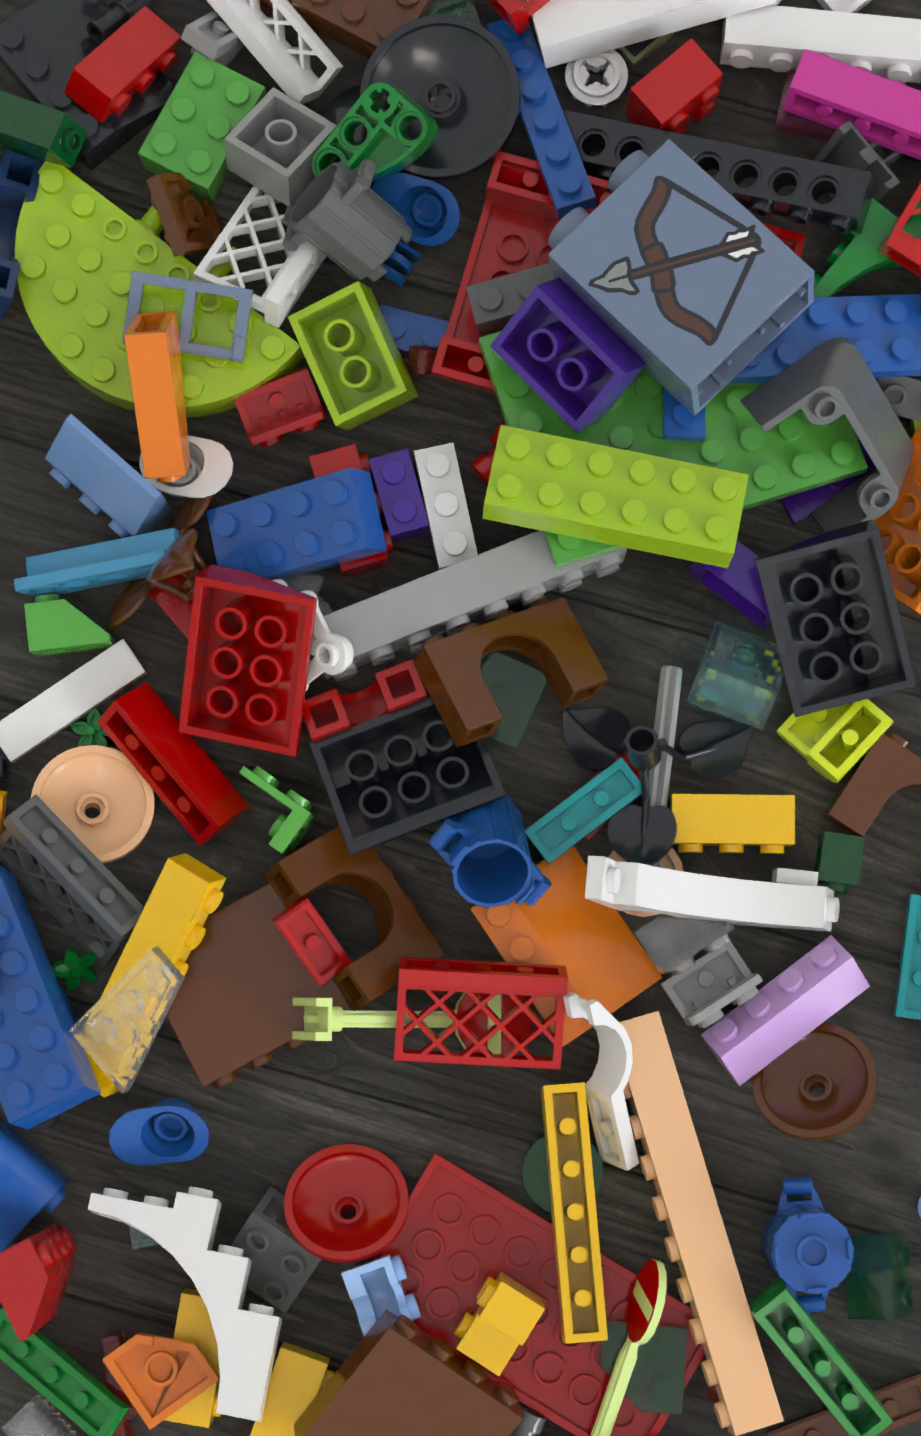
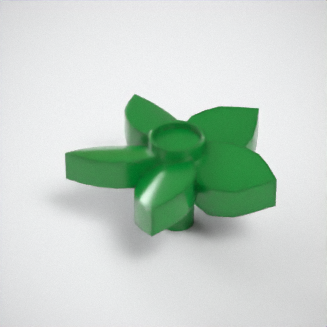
(91, 732)
(75, 968)

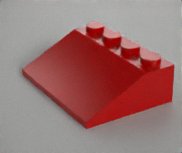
(247, 660)

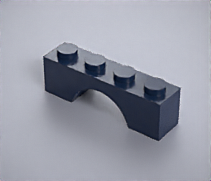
(17, 180)

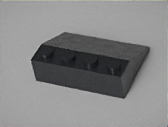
(40, 52)
(836, 619)
(402, 775)

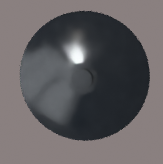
(457, 78)

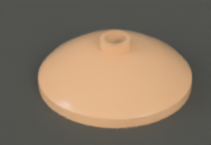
(100, 780)

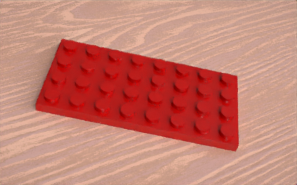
(469, 1231)

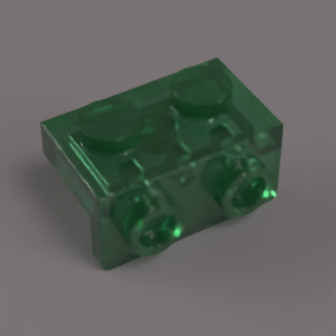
(879, 1277)

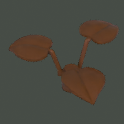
(175, 561)

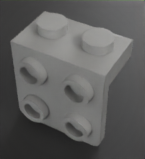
(711, 985)

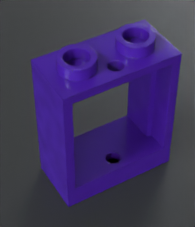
(737, 584)

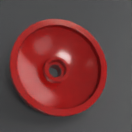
(343, 1181)

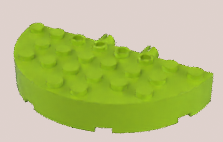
(76, 288)

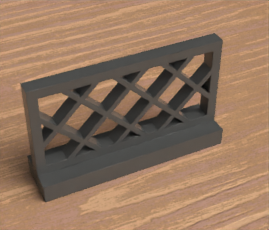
(69, 863)

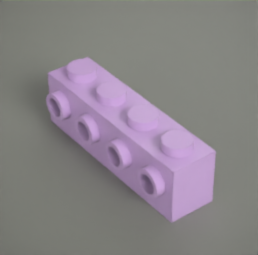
(785, 1010)

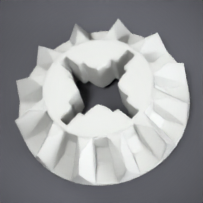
(597, 94)

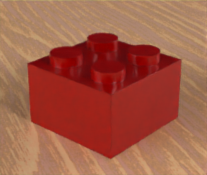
(676, 91)

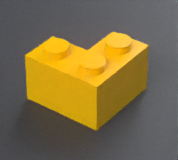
(500, 1323)

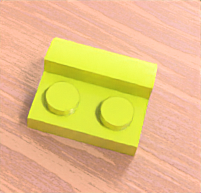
(835, 736)

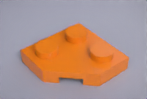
(160, 1374)

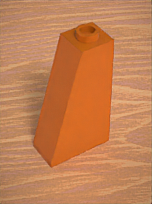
(158, 394)

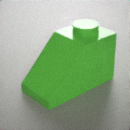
(61, 628)

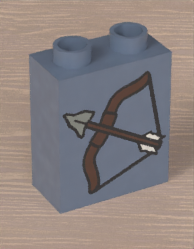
(681, 273)

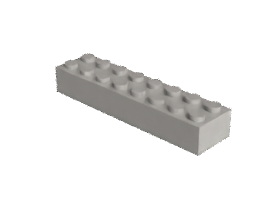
(458, 596)

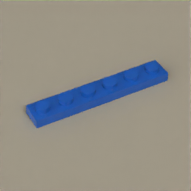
(546, 124)

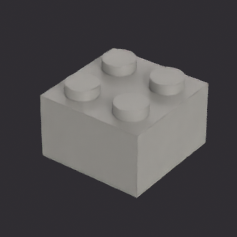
(277, 146)

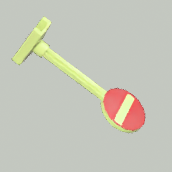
(323, 1019)
(642, 1320)

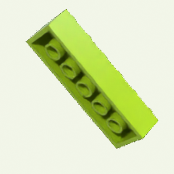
(615, 496)

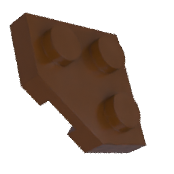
(188, 224)

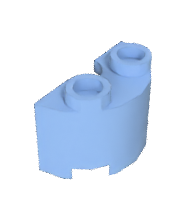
(379, 1287)

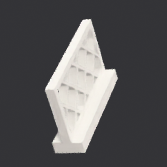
(289, 277)

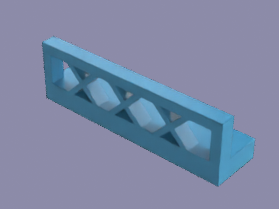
(94, 564)

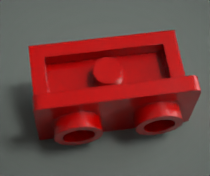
(280, 407)

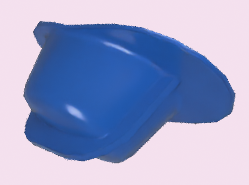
(425, 204)
(159, 1134)

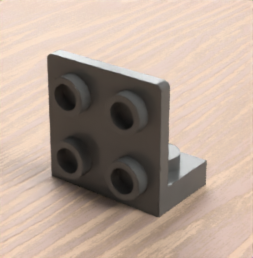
(278, 1260)

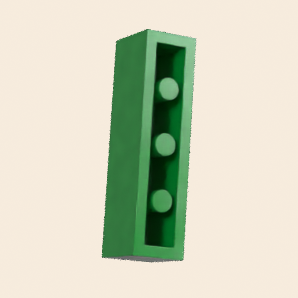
(819, 1361)

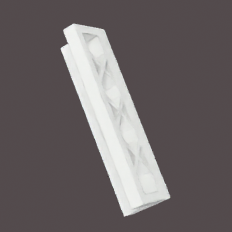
(272, 50)

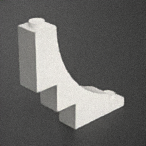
(708, 897)

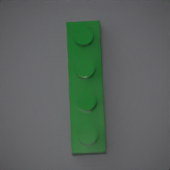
(61, 1380)

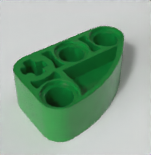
(387, 133)

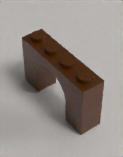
(542, 632)
(874, 779)
(400, 928)

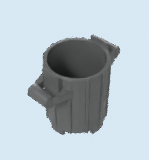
(346, 220)

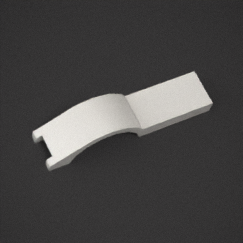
(606, 1085)

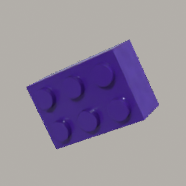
(567, 354)

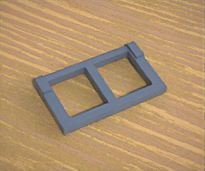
(245, 297)

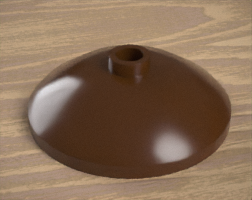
(825, 1060)

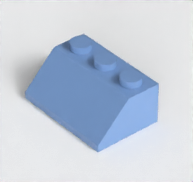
(105, 480)

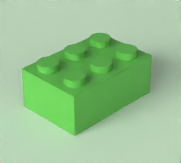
(195, 122)

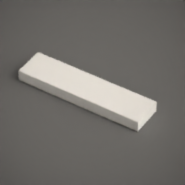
(69, 700)

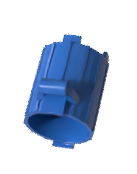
(490, 856)
(806, 1244)

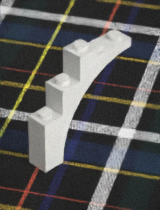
(243, 1337)

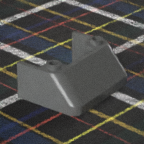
(826, 386)

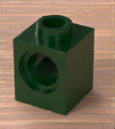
(839, 860)

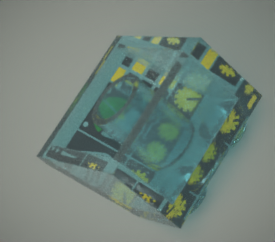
(737, 675)

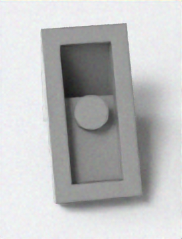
(212, 38)

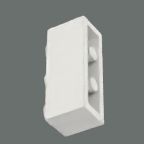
(445, 504)

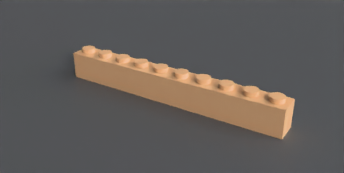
(696, 1234)

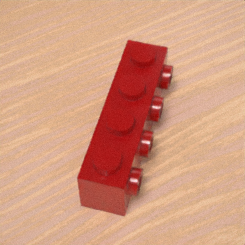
(175, 763)

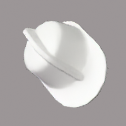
(207, 473)

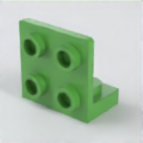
(289, 830)

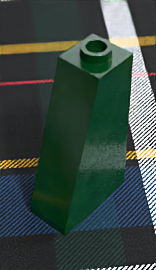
(39, 131)

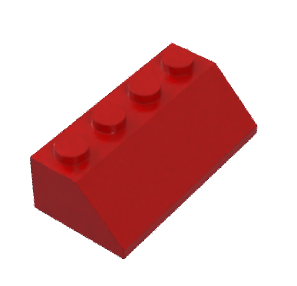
(36, 1278)

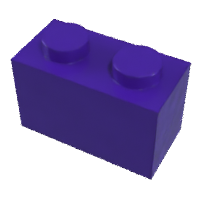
(399, 496)

